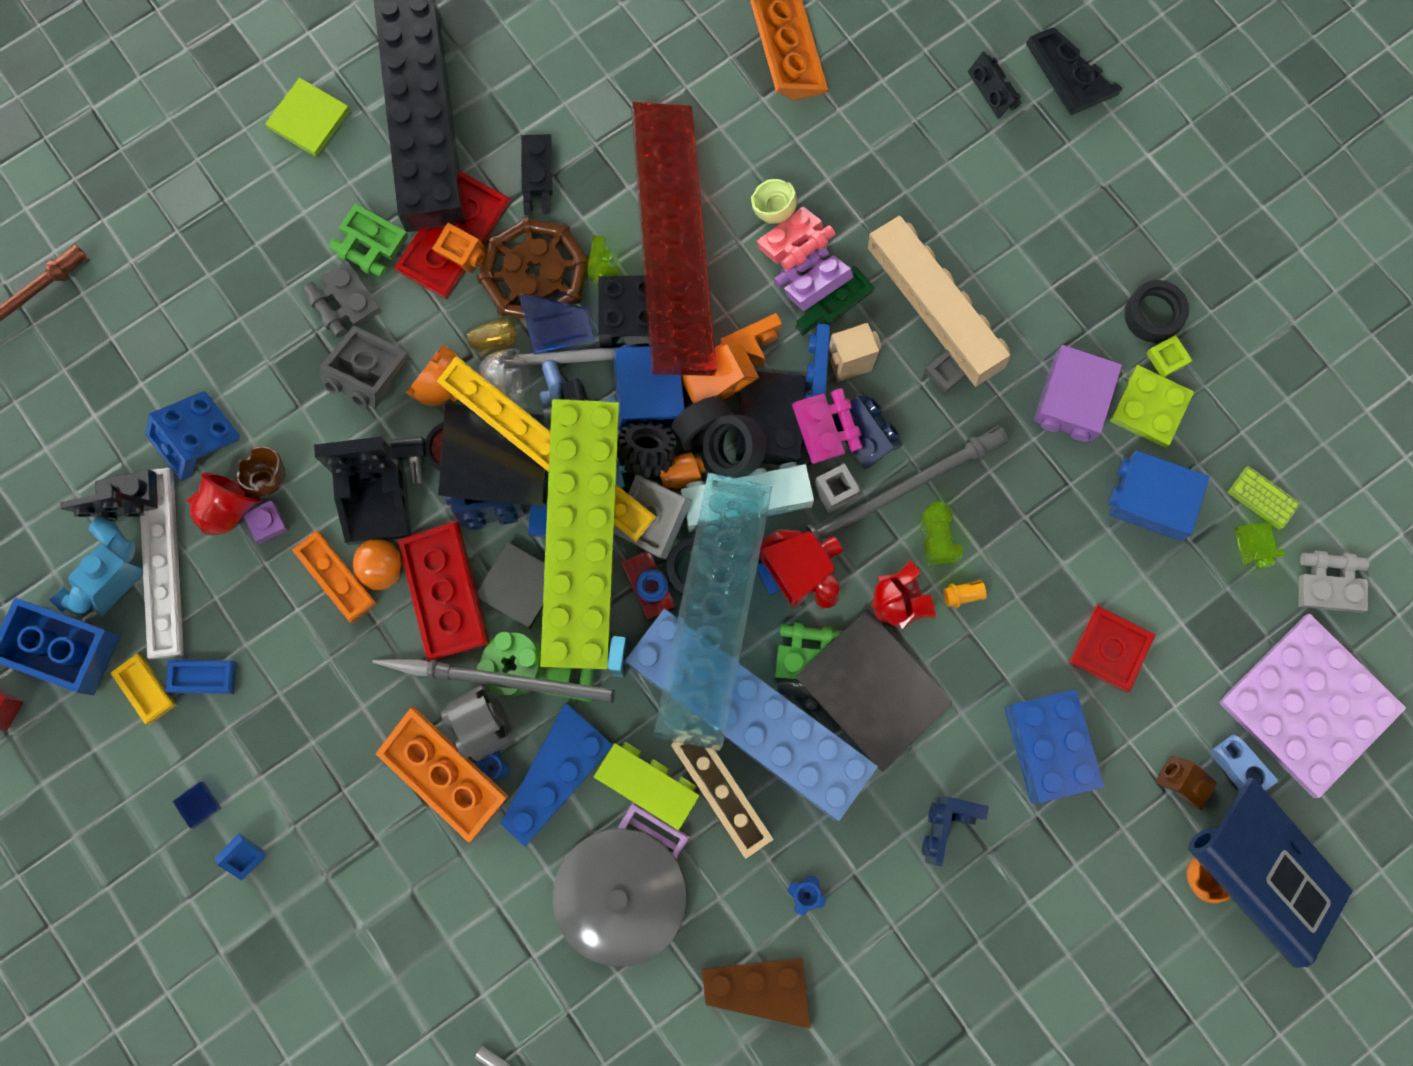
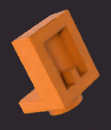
(460, 248)

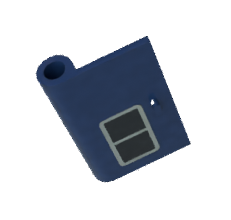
(1273, 874)

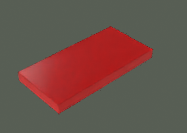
(436, 273)
(443, 591)

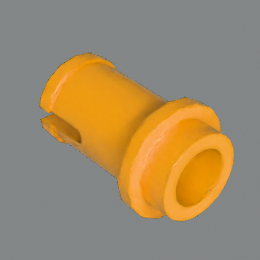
(964, 593)

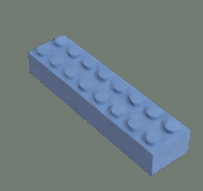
(771, 730)

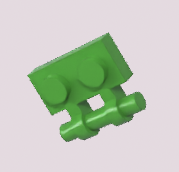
(373, 232)
(794, 658)

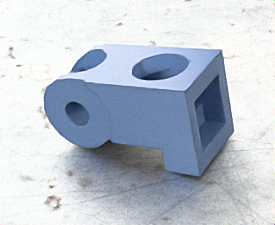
(1241, 763)

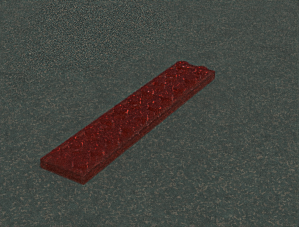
(672, 241)

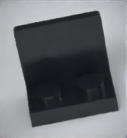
(621, 308)
(118, 496)

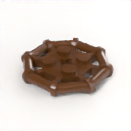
(529, 253)

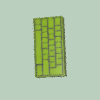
(1263, 497)

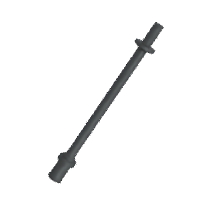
(974, 449)

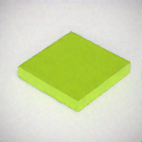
(308, 117)

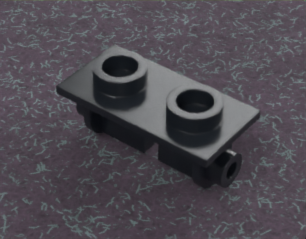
(990, 82)

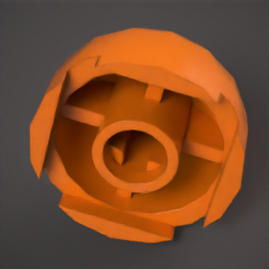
(425, 387)

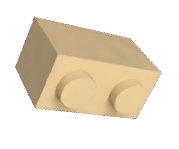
(853, 352)

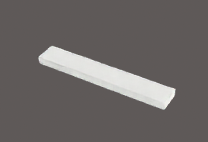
(161, 573)

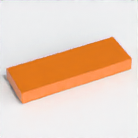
(334, 576)

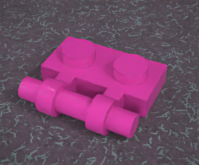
(819, 428)

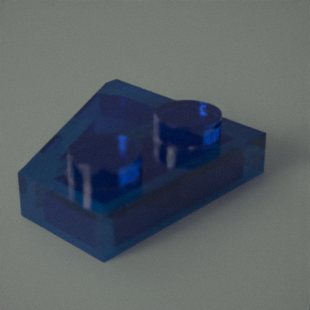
(555, 323)

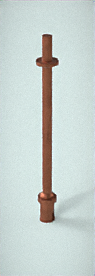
(54, 271)

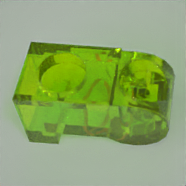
(937, 535)

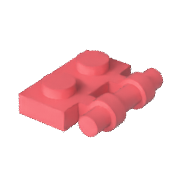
(795, 239)

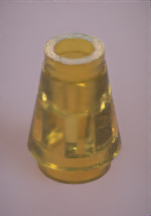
(492, 334)

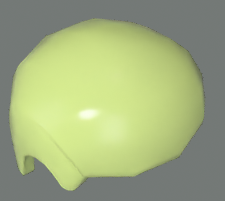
(774, 201)

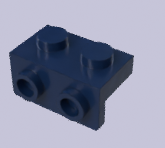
(877, 435)

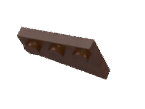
(760, 989)

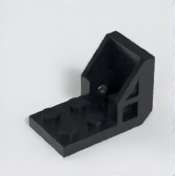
(367, 489)

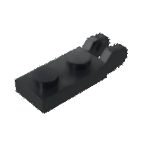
(537, 171)

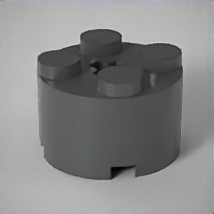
(478, 724)

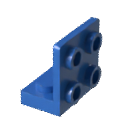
(189, 432)

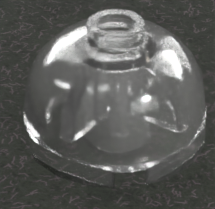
(508, 374)

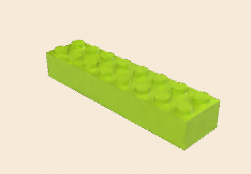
(579, 534)

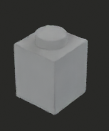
(836, 488)

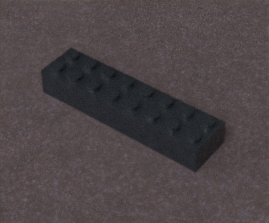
(419, 114)

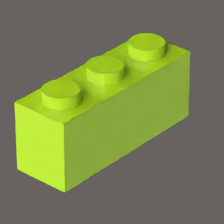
(647, 784)

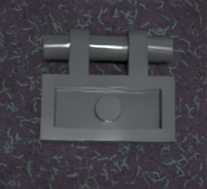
(350, 293)

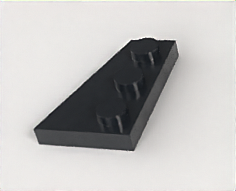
(1070, 75)

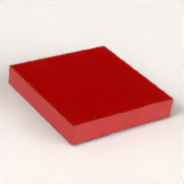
(1112, 649)

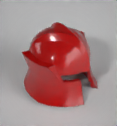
(218, 504)
(899, 598)

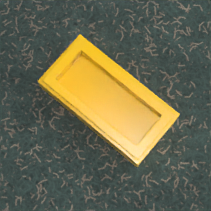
(143, 689)

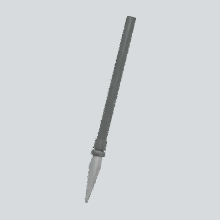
(444, 671)

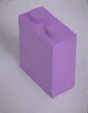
(1077, 394)

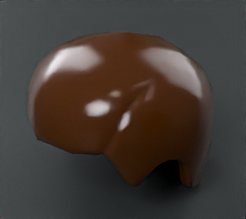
(261, 472)

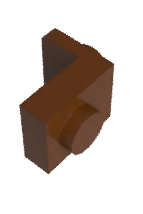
(1187, 781)

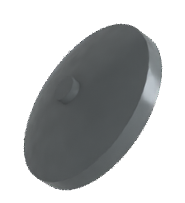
(619, 897)

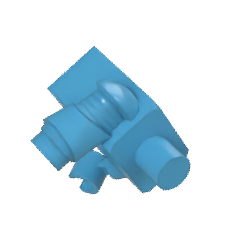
(101, 575)

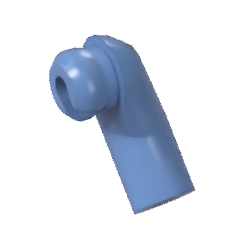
(553, 382)

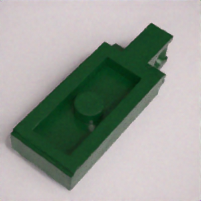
(836, 303)

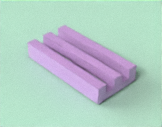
(629, 819)

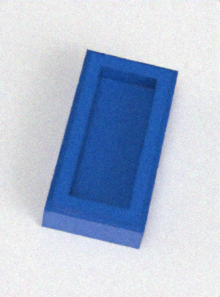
(200, 677)

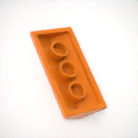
(789, 48)
(441, 775)

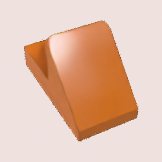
(761, 332)

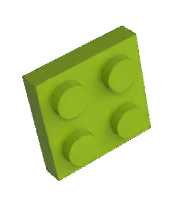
(1151, 406)

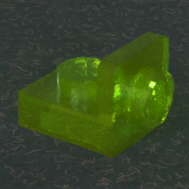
(600, 260)
(1258, 545)

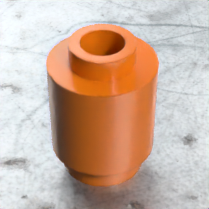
(684, 470)

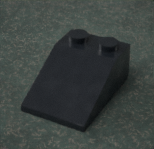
(770, 405)

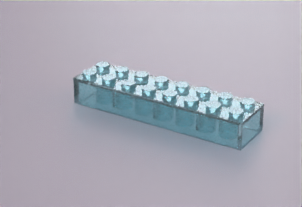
(713, 612)

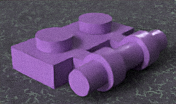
(815, 284)

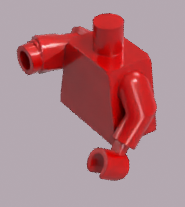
(802, 566)

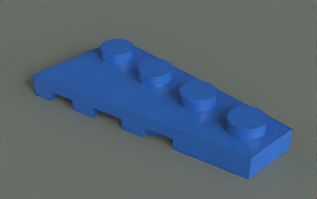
(558, 770)

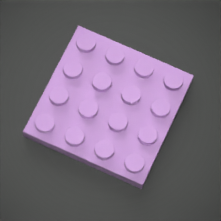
(1312, 706)

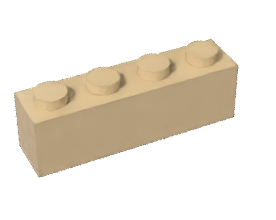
(724, 797)

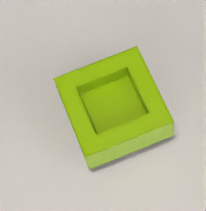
(1169, 356)

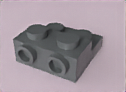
(362, 367)

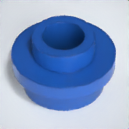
(645, 578)

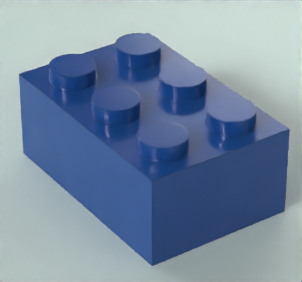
(55, 647)
(1053, 747)

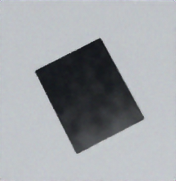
(484, 463)
(874, 690)

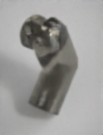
(796, 688)

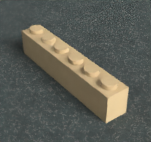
(939, 300)

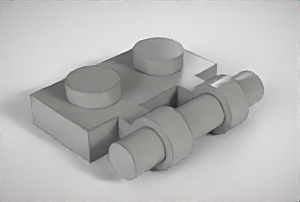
(1331, 592)

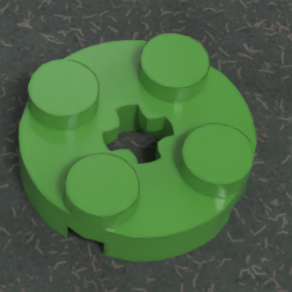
(505, 647)

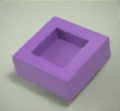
(265, 522)

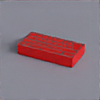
(633, 569)

